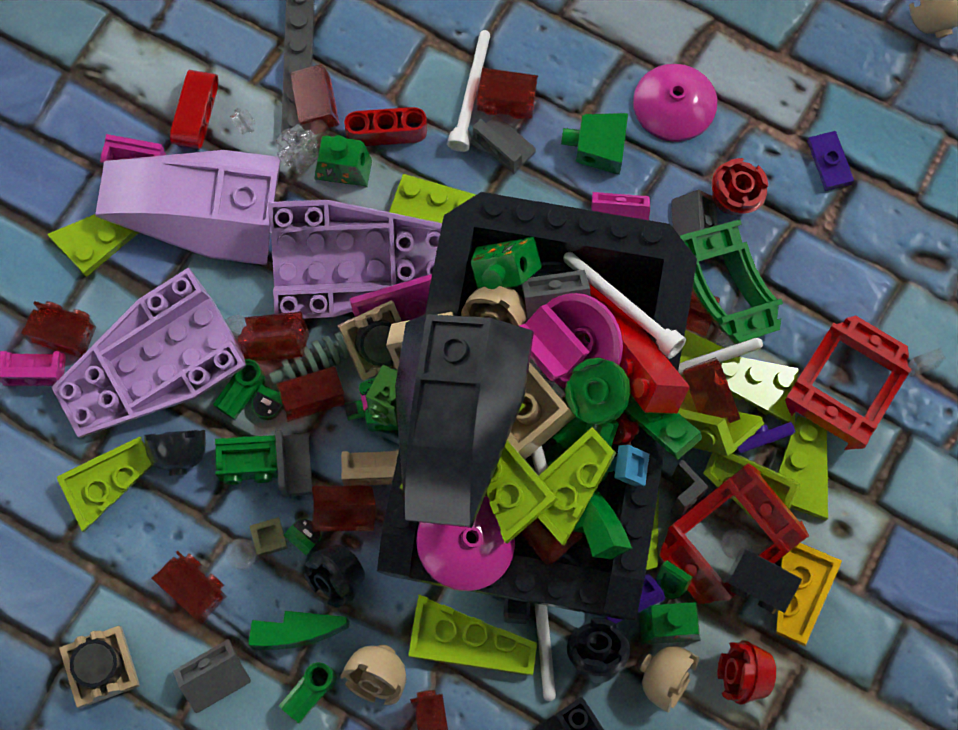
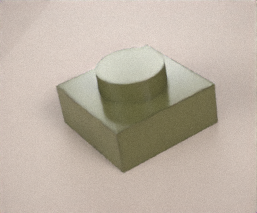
(268, 537)

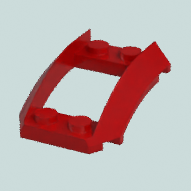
(833, 414)
(765, 509)

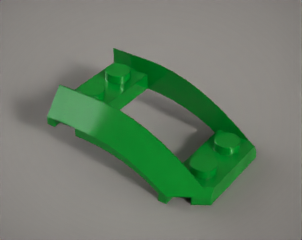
(748, 323)

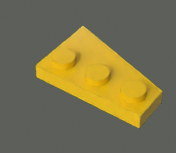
(817, 576)

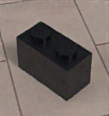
(762, 580)

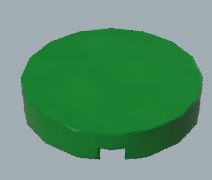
(598, 391)

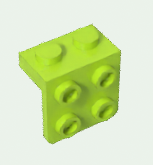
(719, 434)

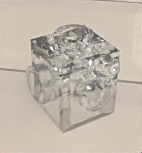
(297, 148)

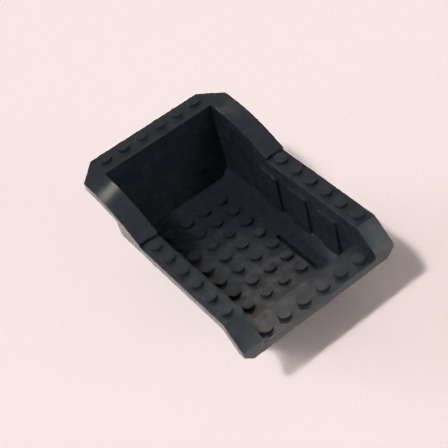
(656, 274)

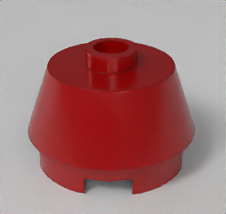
(739, 187)
(746, 672)

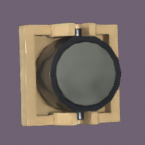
(367, 339)
(99, 666)

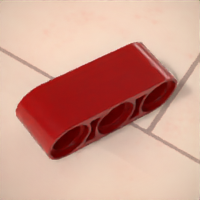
(194, 109)
(396, 117)

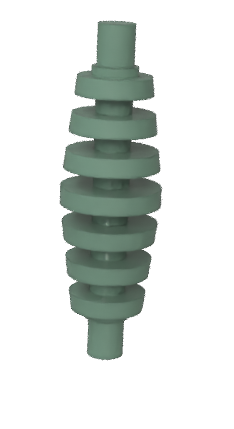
(320, 355)

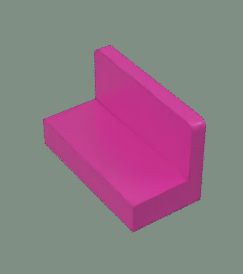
(621, 204)
(554, 344)

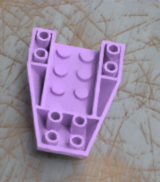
(195, 201)
(342, 251)
(151, 358)

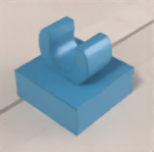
(630, 465)

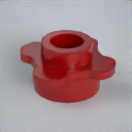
(626, 430)

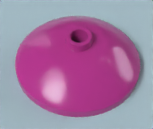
(670, 115)
(589, 316)
(459, 563)

